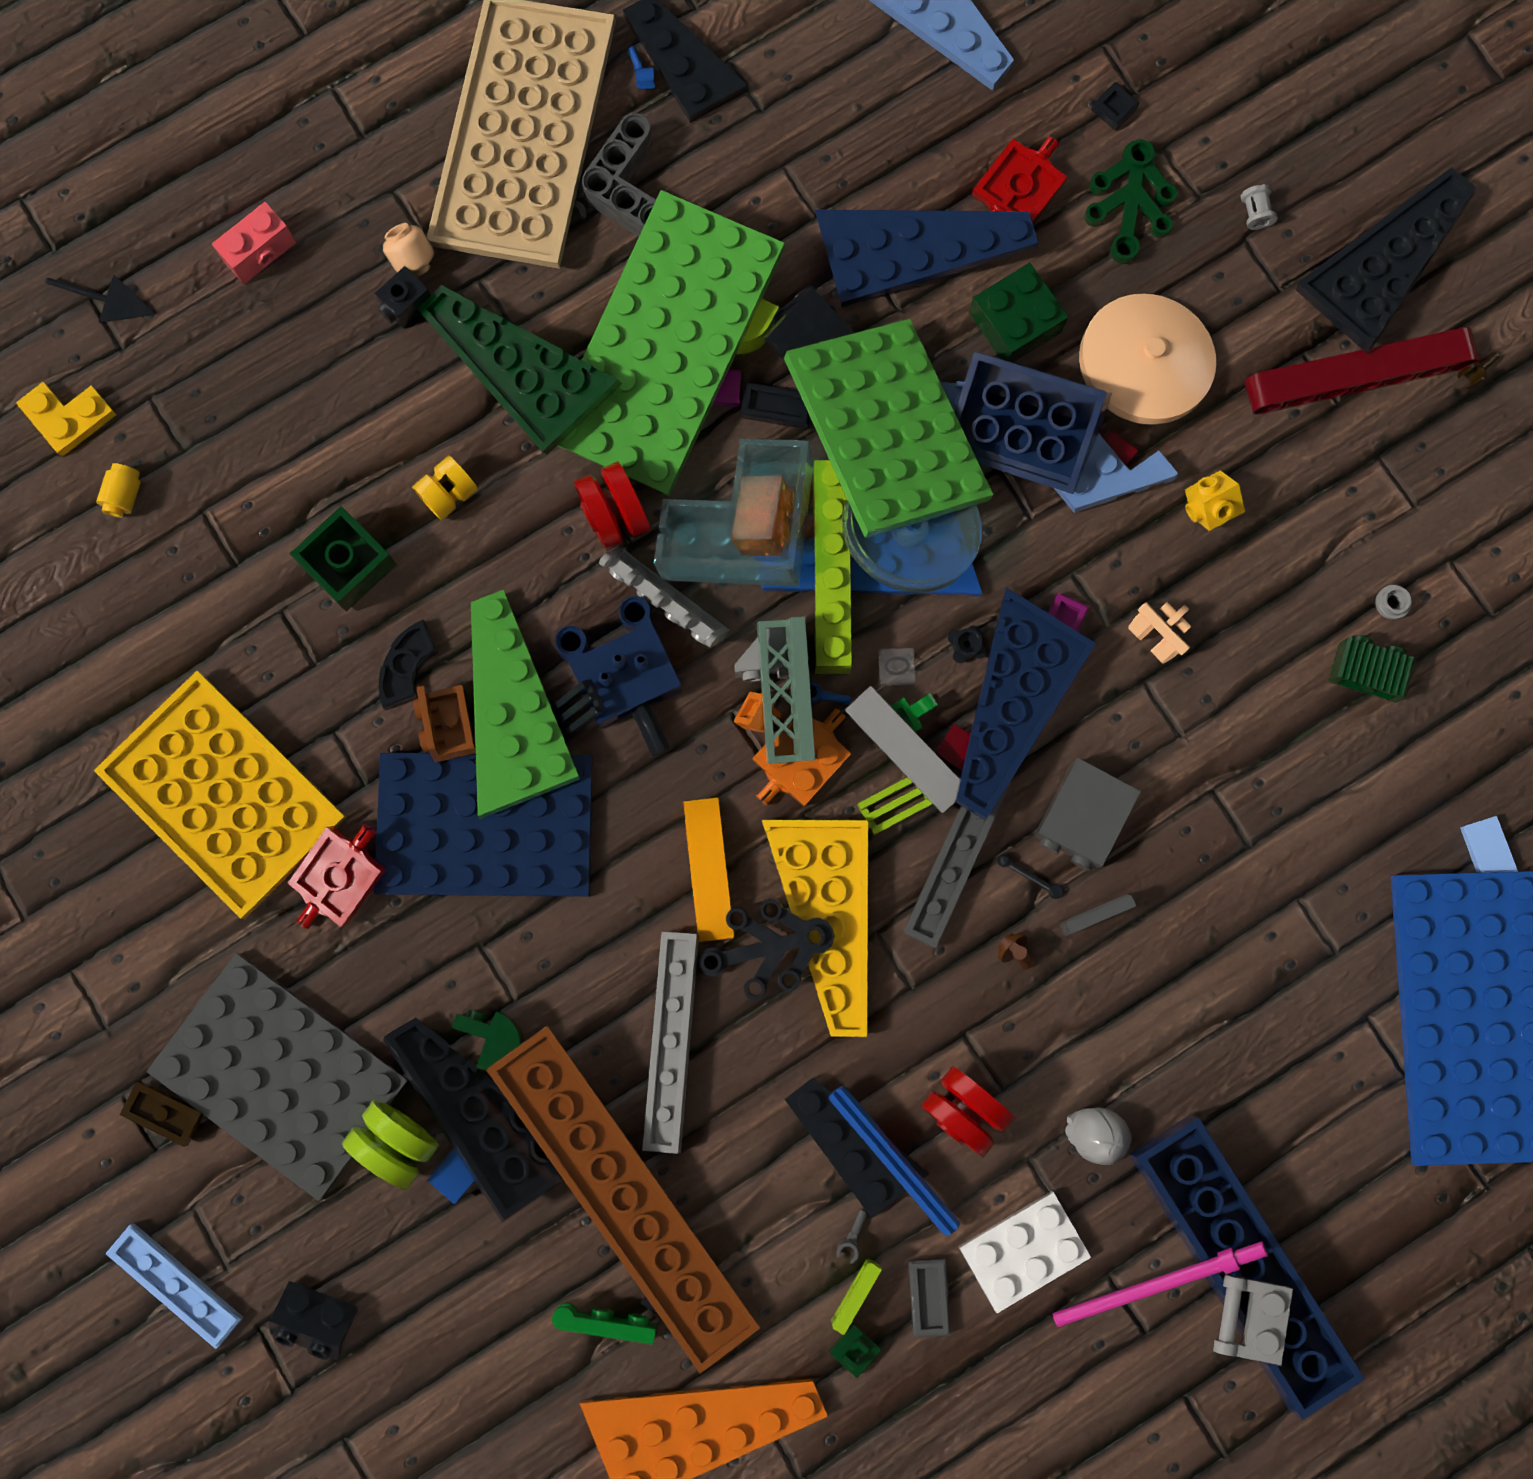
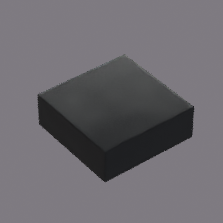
(1115, 106)

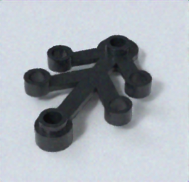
(772, 946)

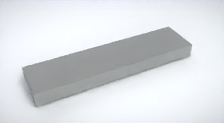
(905, 748)

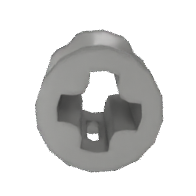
(1258, 207)

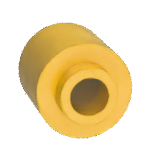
(119, 490)

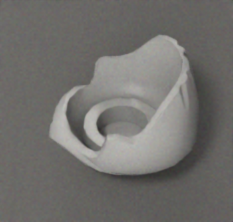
(1099, 1135)

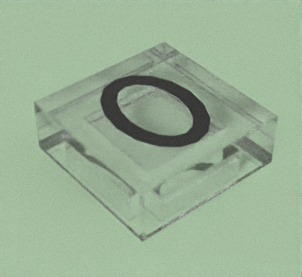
(896, 666)

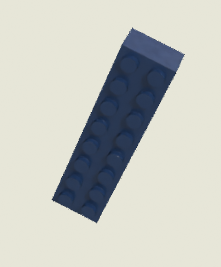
(1217, 1214)

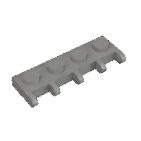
(662, 594)

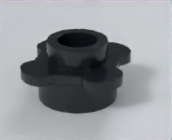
(973, 636)

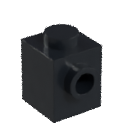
(401, 298)

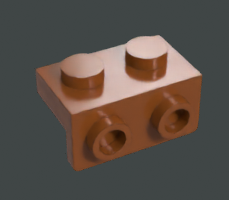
(445, 723)

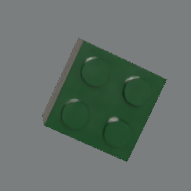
(1018, 314)
(343, 558)

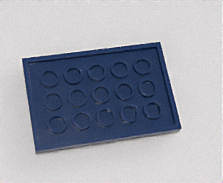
(441, 848)

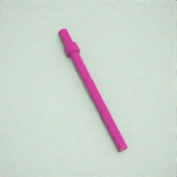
(1226, 1261)

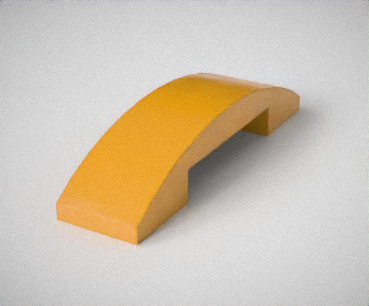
(708, 869)

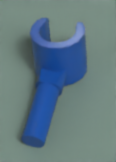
(644, 76)
(826, 696)

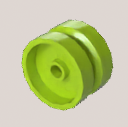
(390, 1144)

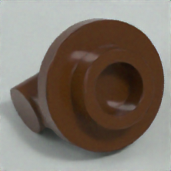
(1013, 947)

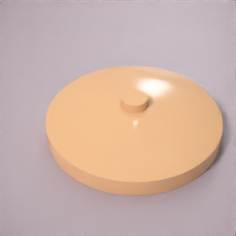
(1149, 357)

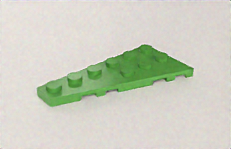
(515, 728)

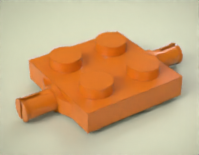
(806, 777)

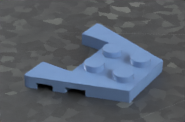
(1107, 477)

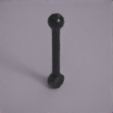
(1054, 891)

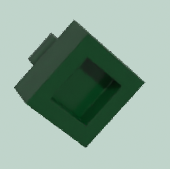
(854, 1350)

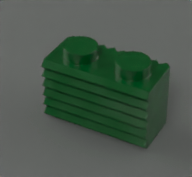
(1372, 668)

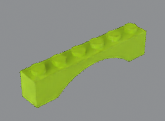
(832, 574)

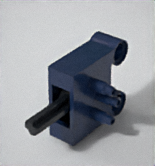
(627, 673)

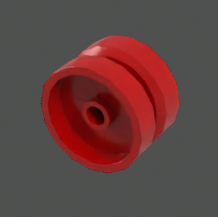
(611, 506)
(965, 1114)

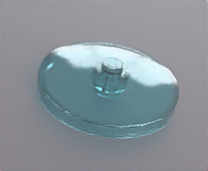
(918, 555)

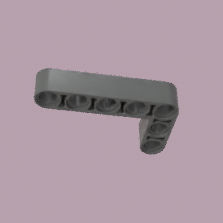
(617, 176)

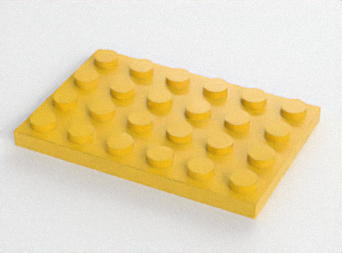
(219, 794)

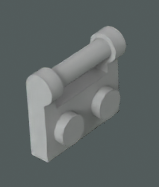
(1264, 1321)

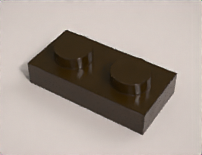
(162, 1113)

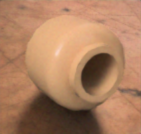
(408, 248)

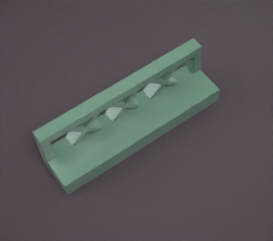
(799, 690)

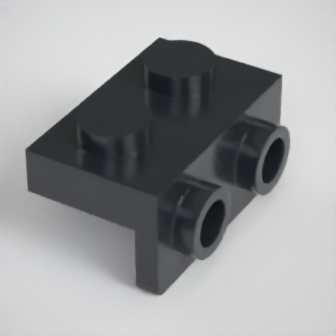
(311, 1321)

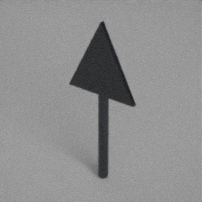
(119, 302)

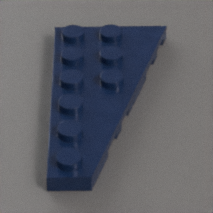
(902, 248)
(1023, 683)

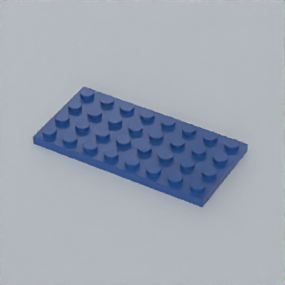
(1466, 1014)

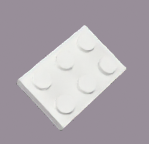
(1024, 1252)

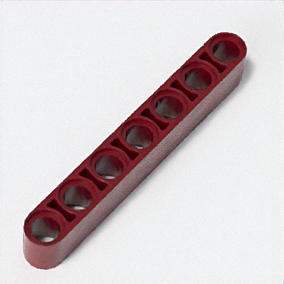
(1361, 371)

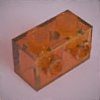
(762, 515)

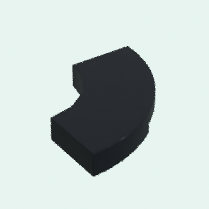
(403, 664)

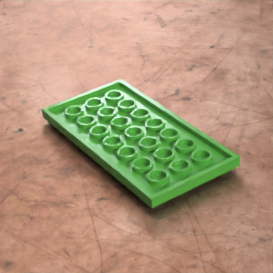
(672, 337)

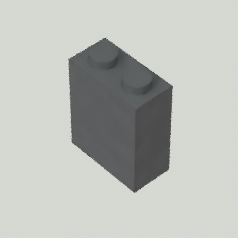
(1086, 815)

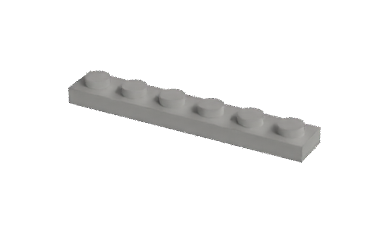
(671, 1042)

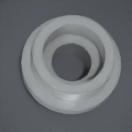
(1400, 595)

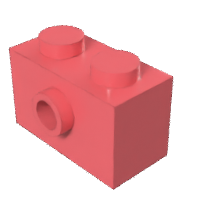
(254, 242)

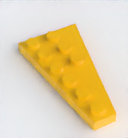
(827, 878)

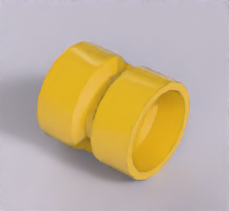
(434, 494)

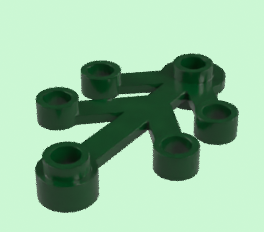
(1132, 196)

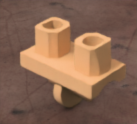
(1150, 619)

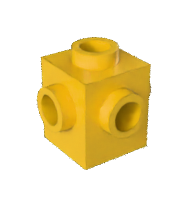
(1214, 500)

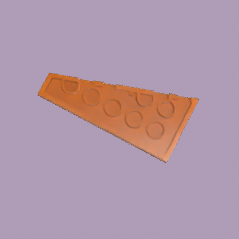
(696, 1429)

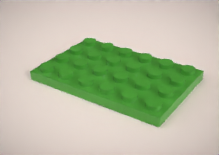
(887, 427)

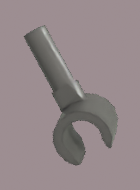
(853, 1236)

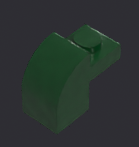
(500, 1035)

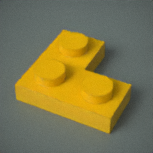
(69, 424)

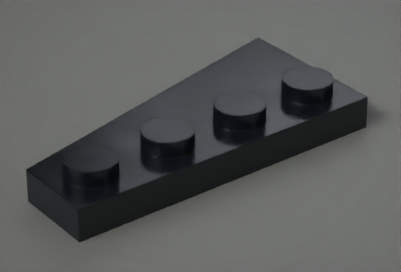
(684, 62)
(846, 1150)

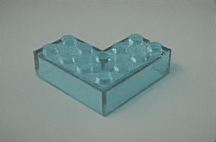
(703, 529)

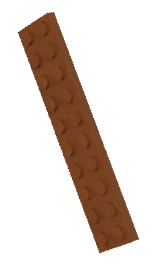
(623, 1199)

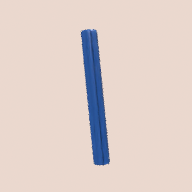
(894, 1161)

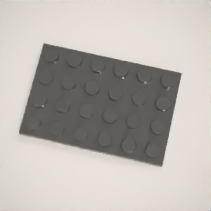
(275, 1074)

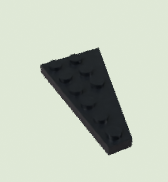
(1376, 271)
(475, 1120)

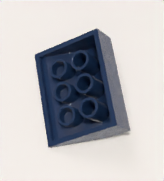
(1030, 421)

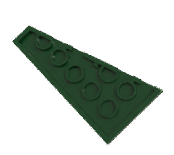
(528, 376)

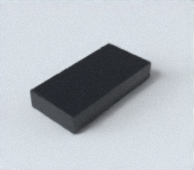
(774, 406)

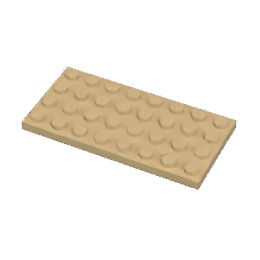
(521, 131)

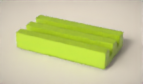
(875, 829)
(855, 1296)

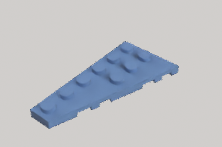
(956, 32)

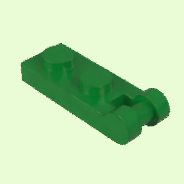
(603, 1324)

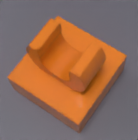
(751, 713)

